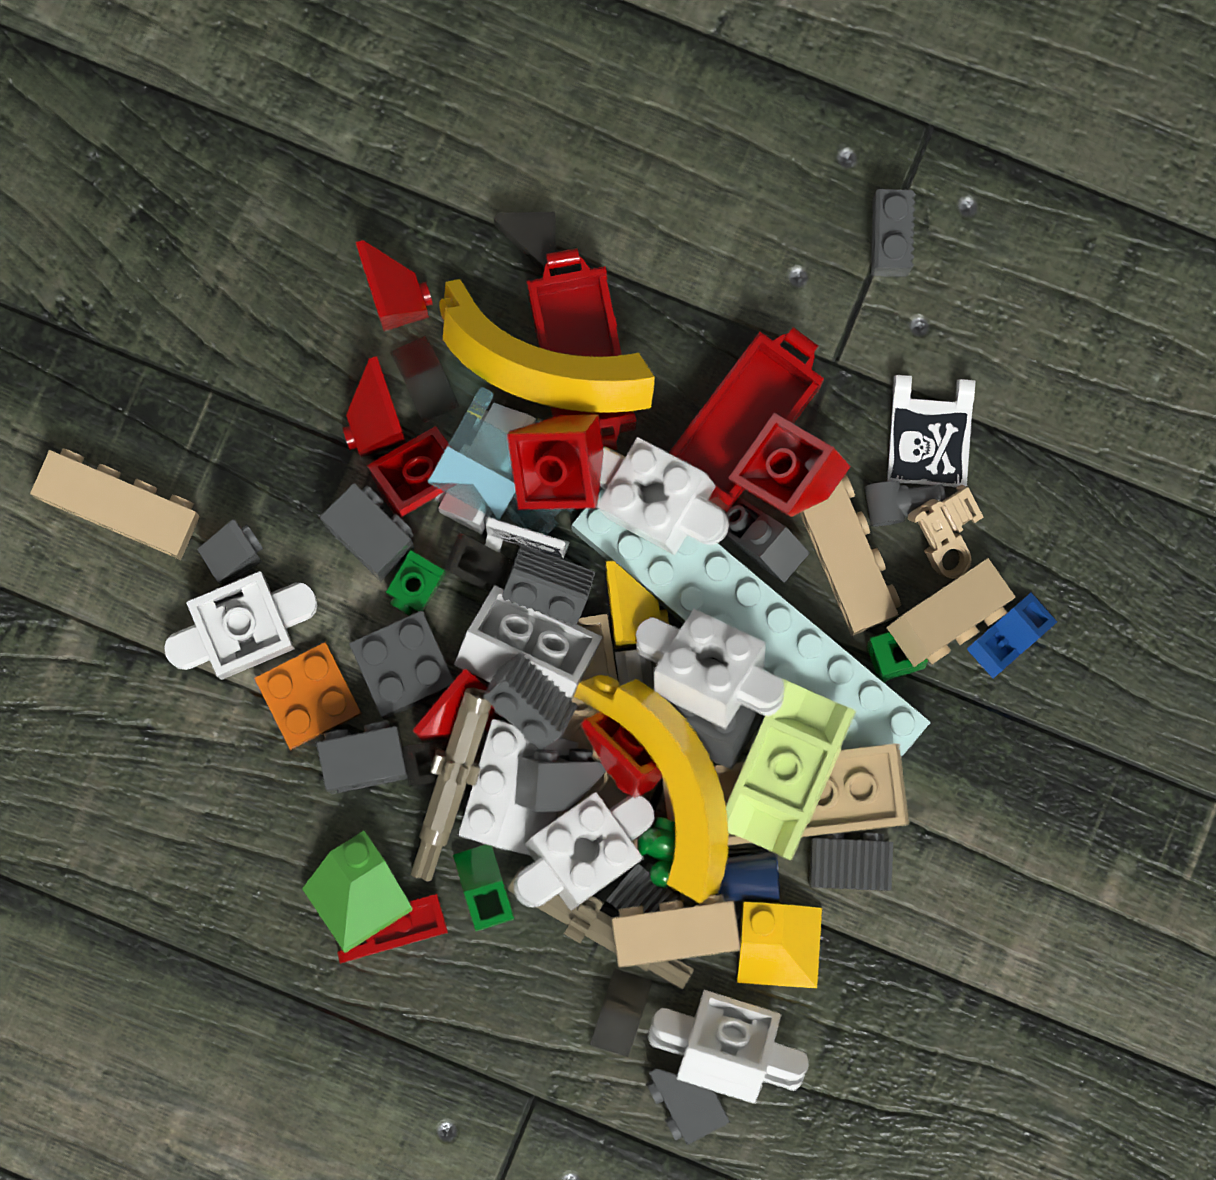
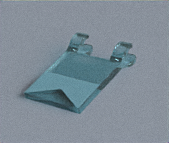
(477, 462)

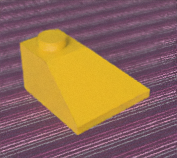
(629, 605)
(779, 945)

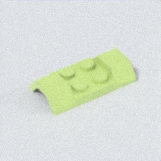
(787, 770)

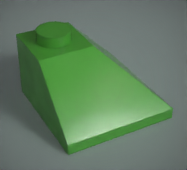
(356, 892)

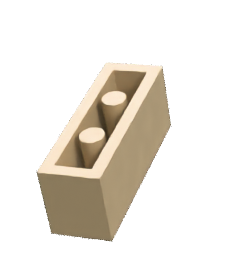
(952, 614)
(675, 931)

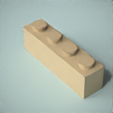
(115, 504)
(849, 561)

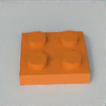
(308, 696)

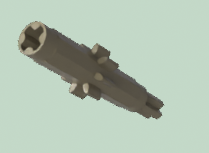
(454, 770)
(591, 922)

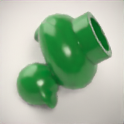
(661, 844)

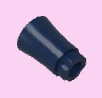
(751, 878)

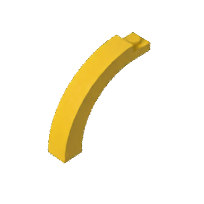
(539, 374)
(688, 775)

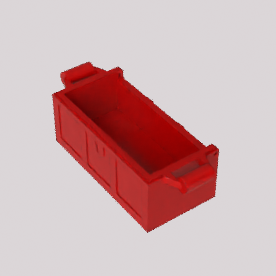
(577, 319)
(758, 385)

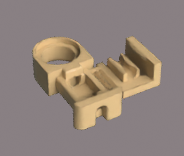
(939, 526)

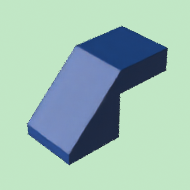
(1011, 635)

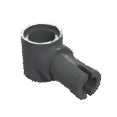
(891, 503)

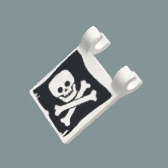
(930, 436)
(502, 531)

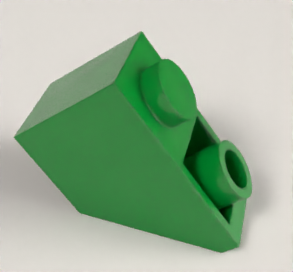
(483, 887)

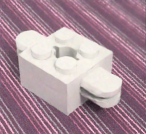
(659, 497)
(240, 625)
(705, 685)
(583, 851)
(738, 1030)

